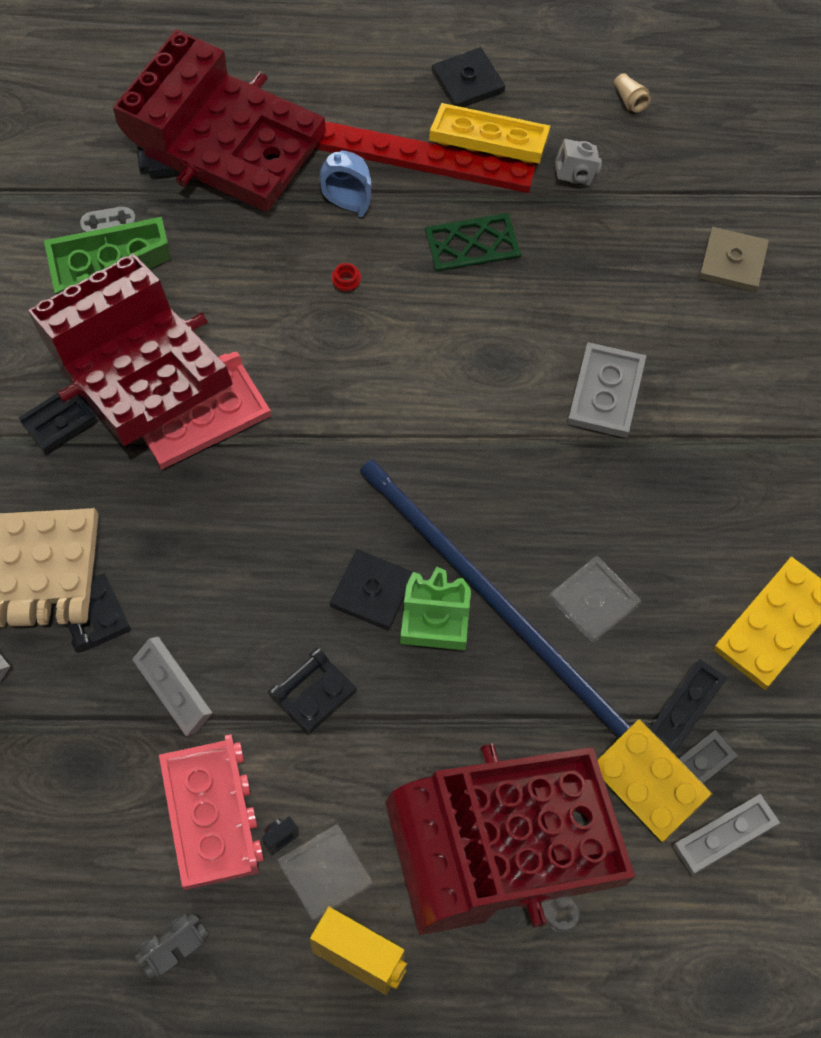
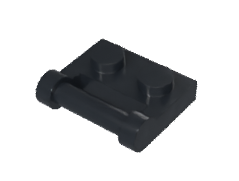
(104, 615)
(320, 698)

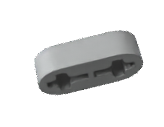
(106, 218)

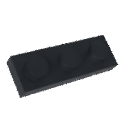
(687, 705)

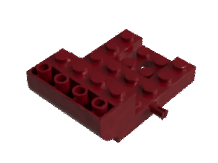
(216, 125)
(127, 349)
(505, 837)

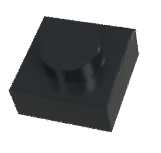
(279, 834)

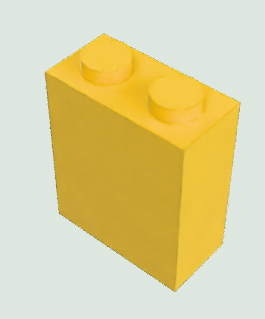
(359, 951)

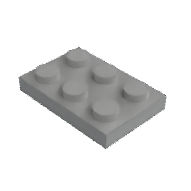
(607, 390)

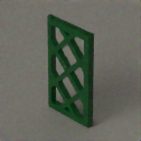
(483, 224)

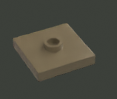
(734, 259)

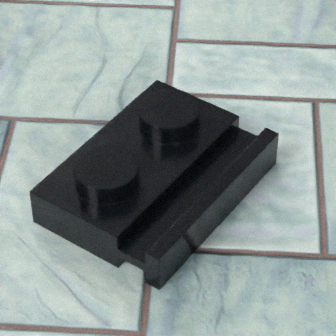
(56, 422)

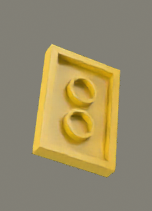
(652, 780)

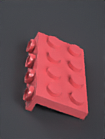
(210, 420)
(210, 813)

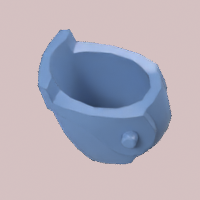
(346, 181)

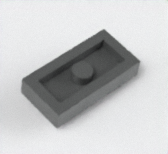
(709, 757)

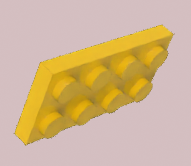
(489, 133)
(774, 624)

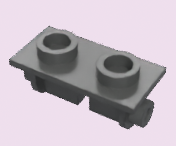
(158, 950)

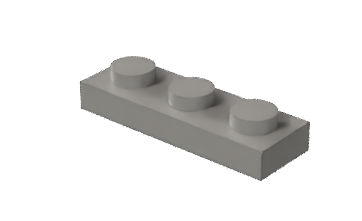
(172, 686)
(726, 835)

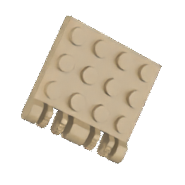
(45, 563)

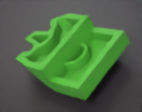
(436, 612)

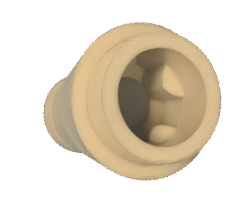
(633, 94)

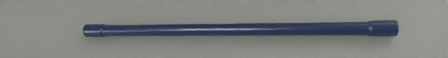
(383, 483)

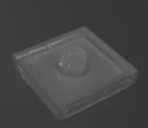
(595, 599)
(325, 872)

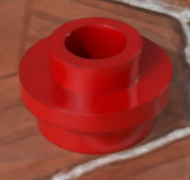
(346, 270)

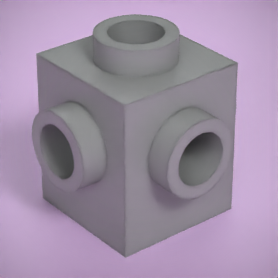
(577, 162)

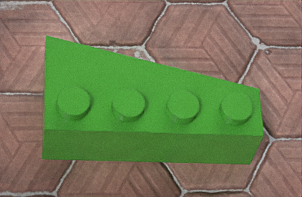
(82, 254)

